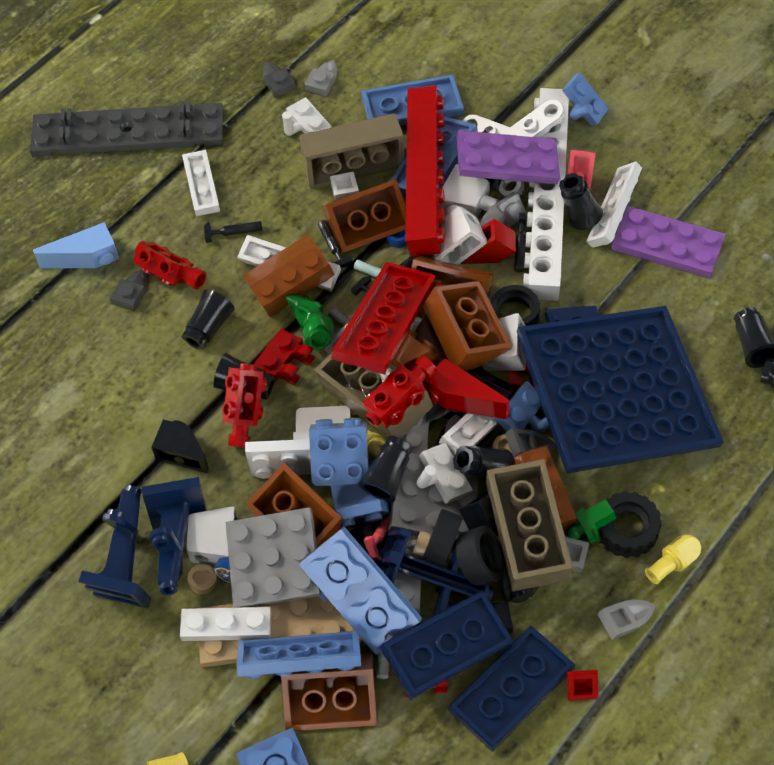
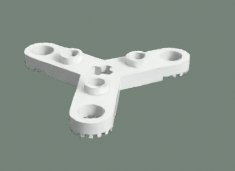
(532, 125)

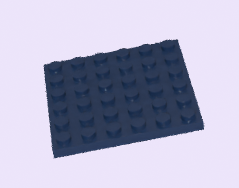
(617, 389)

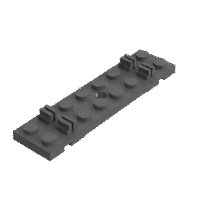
(105, 129)

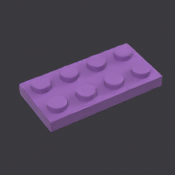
(507, 157)
(668, 242)

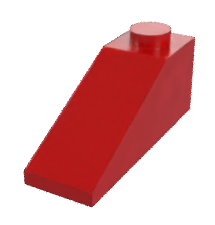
(464, 393)

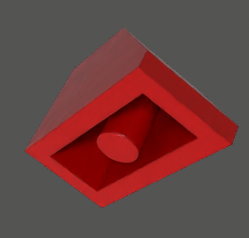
(500, 244)

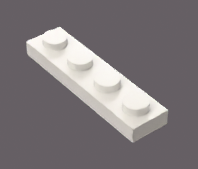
(615, 204)
(256, 251)

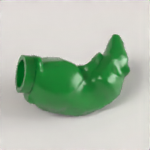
(316, 326)

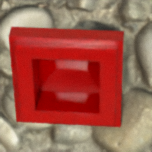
(582, 685)

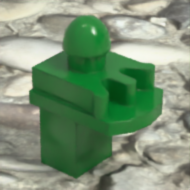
(591, 520)

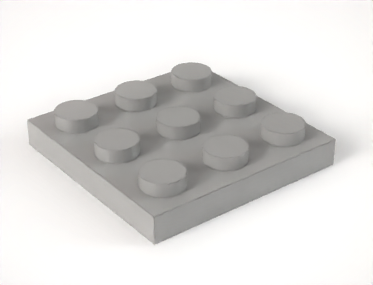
(419, 508)
(267, 558)

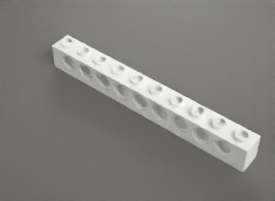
(547, 214)

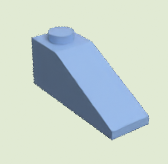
(80, 250)

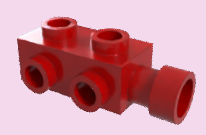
(168, 265)
(397, 393)
(243, 401)

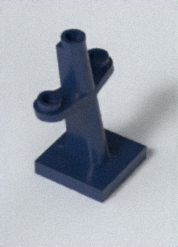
(168, 512)
(396, 560)
(116, 578)

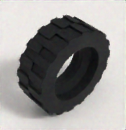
(637, 544)

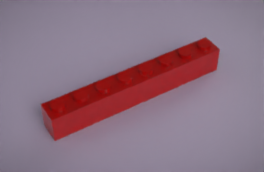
(424, 172)

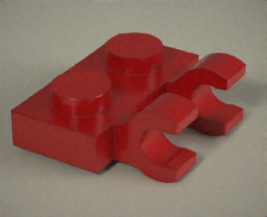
(280, 353)

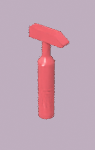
(378, 536)

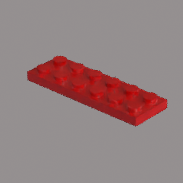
(383, 318)

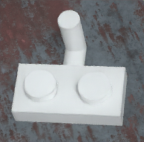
(305, 118)
(441, 472)

